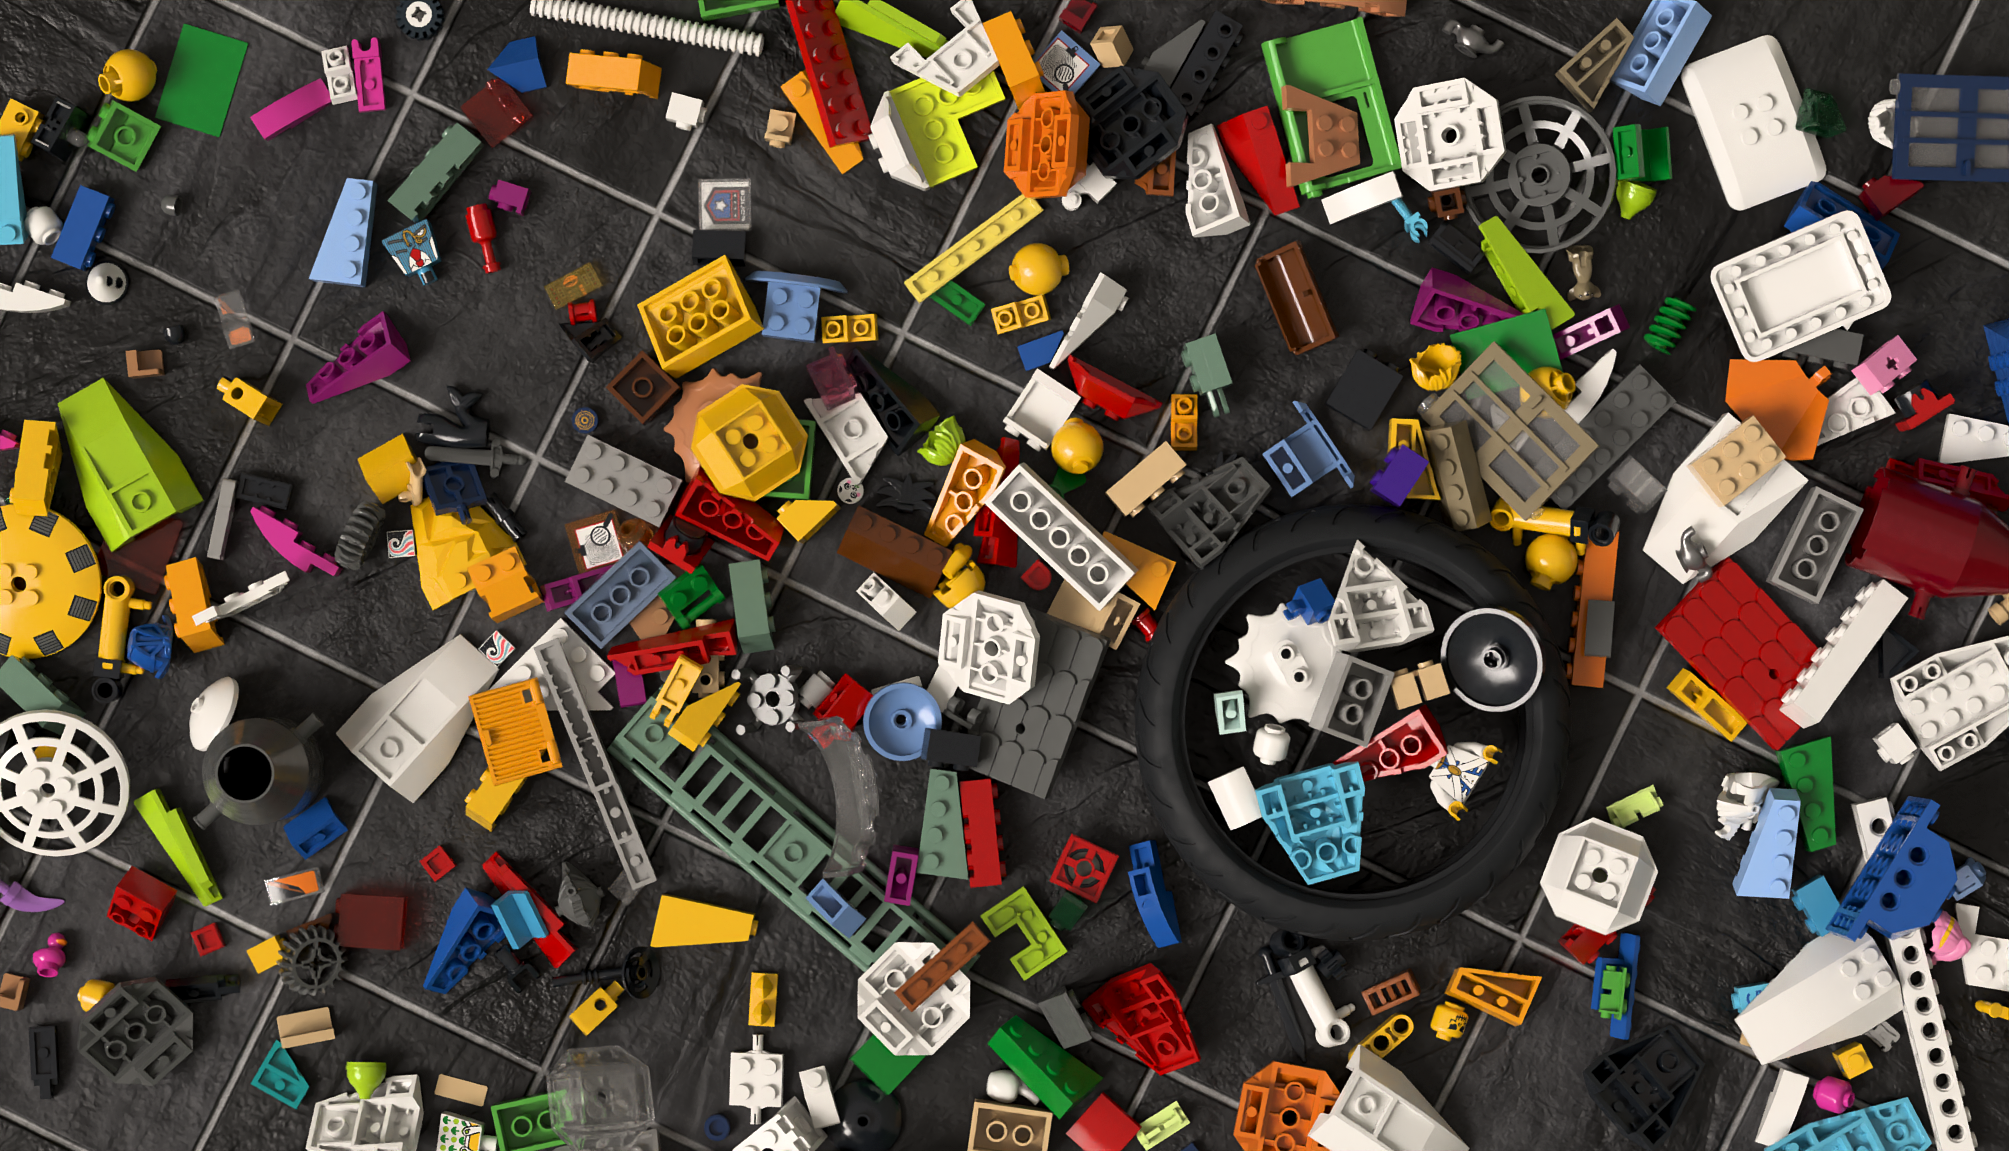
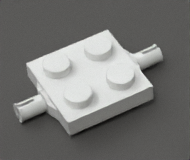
(756, 1079)

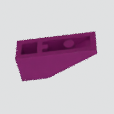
(1590, 331)

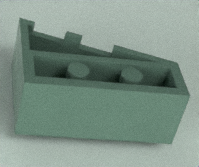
(752, 606)
(35, 691)

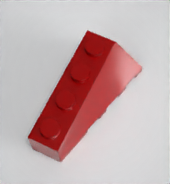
(1585, 943)

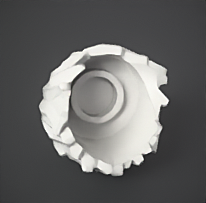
(1882, 122)

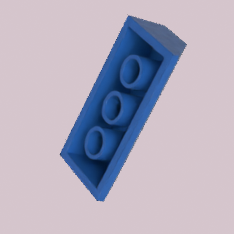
(1820, 202)

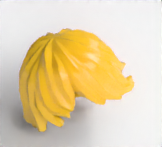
(1436, 367)

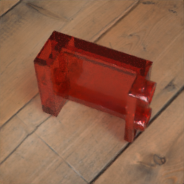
(371, 921)

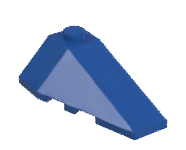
(467, 936)

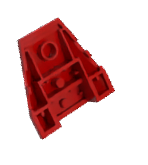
(1147, 1017)

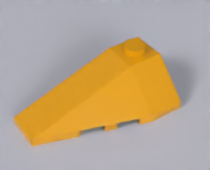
(801, 97)

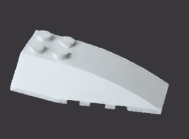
(1821, 998)

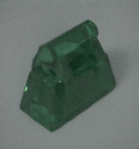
(1819, 115)

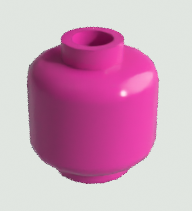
(1833, 1094)

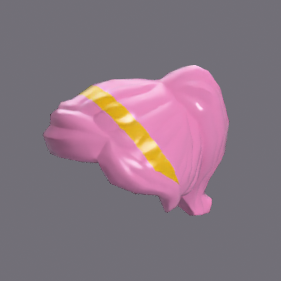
(1948, 940)

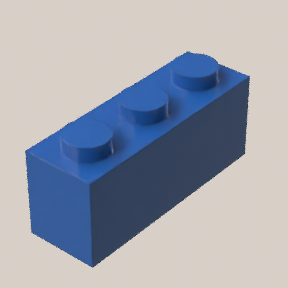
(83, 228)

